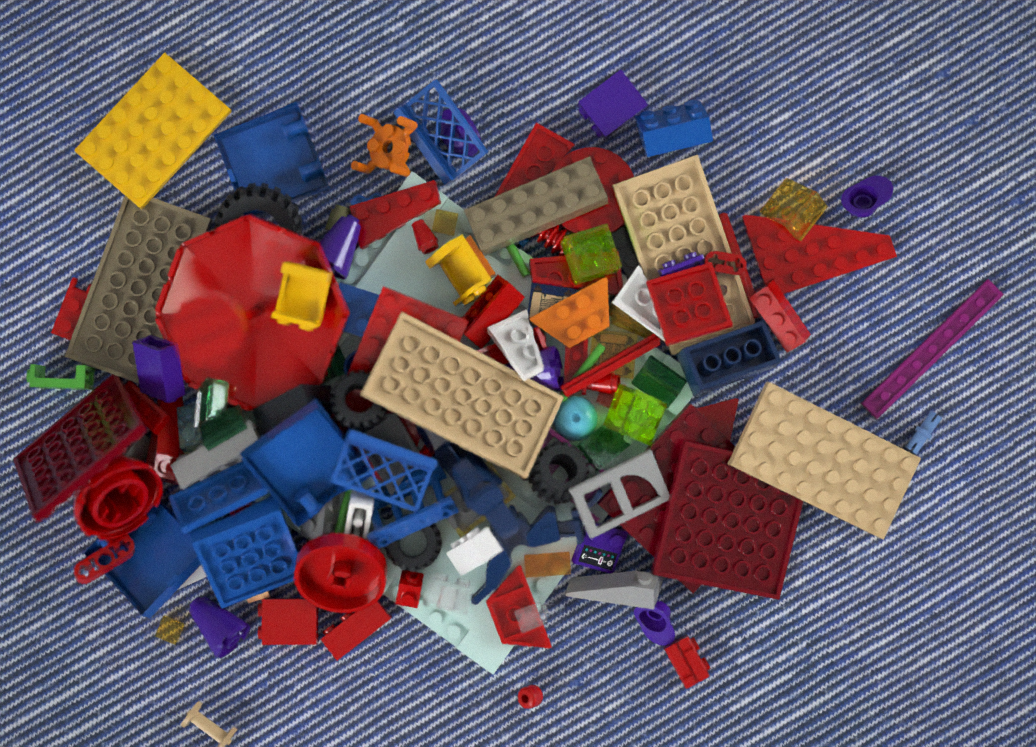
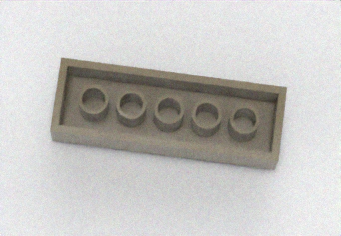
(536, 206)

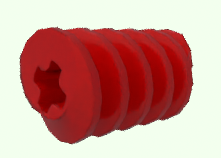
(553, 238)

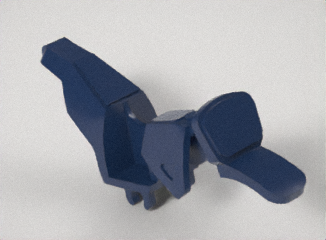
(469, 475)
(542, 531)

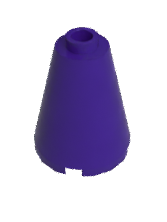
(340, 245)
(551, 374)
(218, 626)

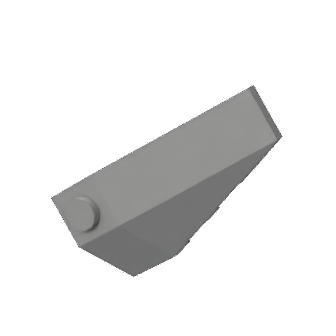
(622, 588)

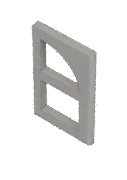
(640, 465)

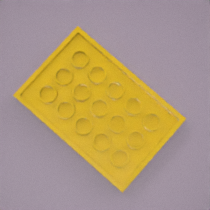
(153, 130)

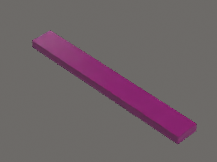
(932, 349)

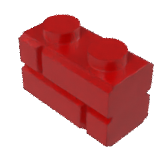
(686, 661)

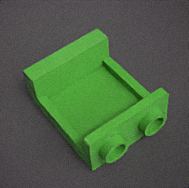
(83, 381)

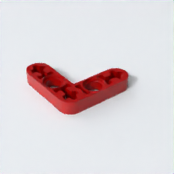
(113, 544)

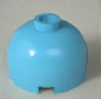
(576, 418)

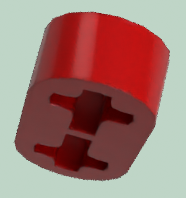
(726, 257)

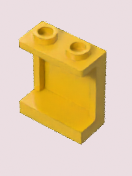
(461, 268)
(302, 295)

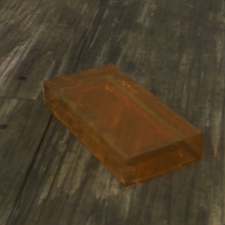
(547, 564)

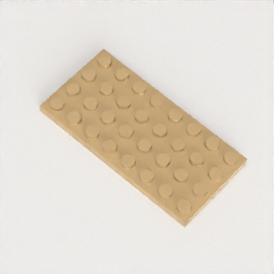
(674, 215)
(462, 395)
(824, 460)

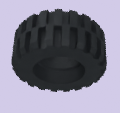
(262, 199)

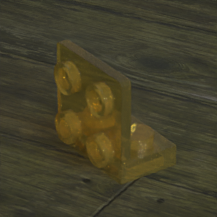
(794, 207)

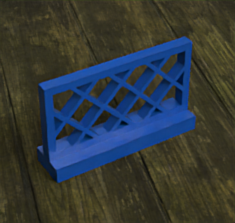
(430, 147)
(388, 450)

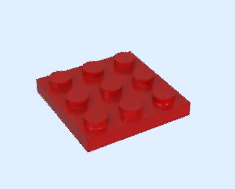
(689, 304)

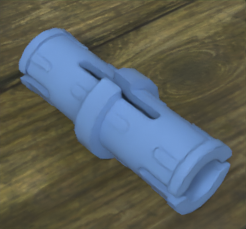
(923, 432)

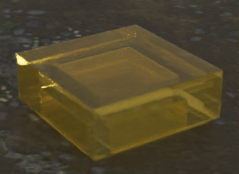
(445, 222)
(170, 629)

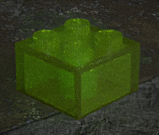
(591, 254)
(635, 414)

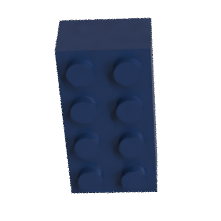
(728, 358)

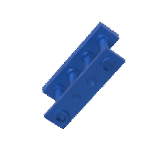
(418, 520)

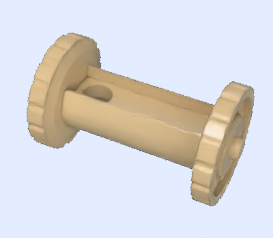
(208, 726)

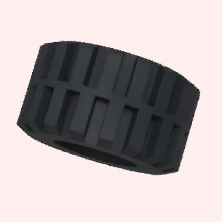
(343, 414)
(565, 457)
(419, 561)

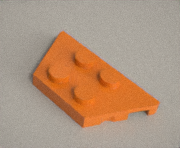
(577, 315)

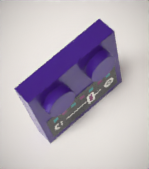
(601, 551)

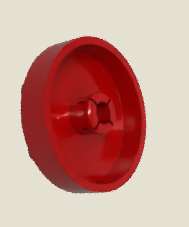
(610, 170)
(340, 572)

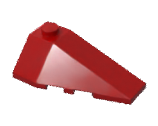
(165, 446)

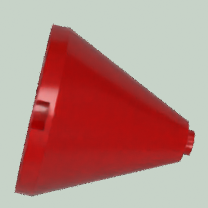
(117, 498)

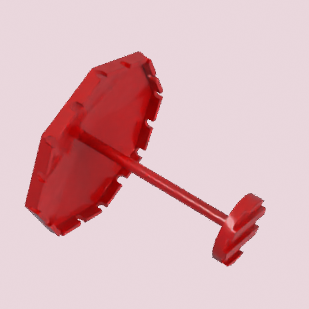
(223, 305)

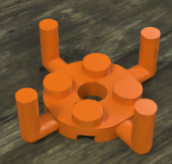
(381, 139)

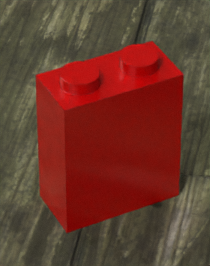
(288, 622)

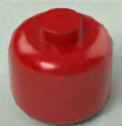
(530, 696)

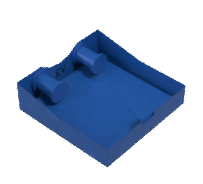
(273, 152)
(299, 460)
(247, 552)
(160, 561)

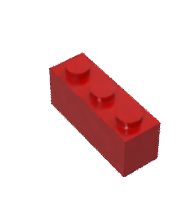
(490, 308)
(780, 316)
(354, 629)

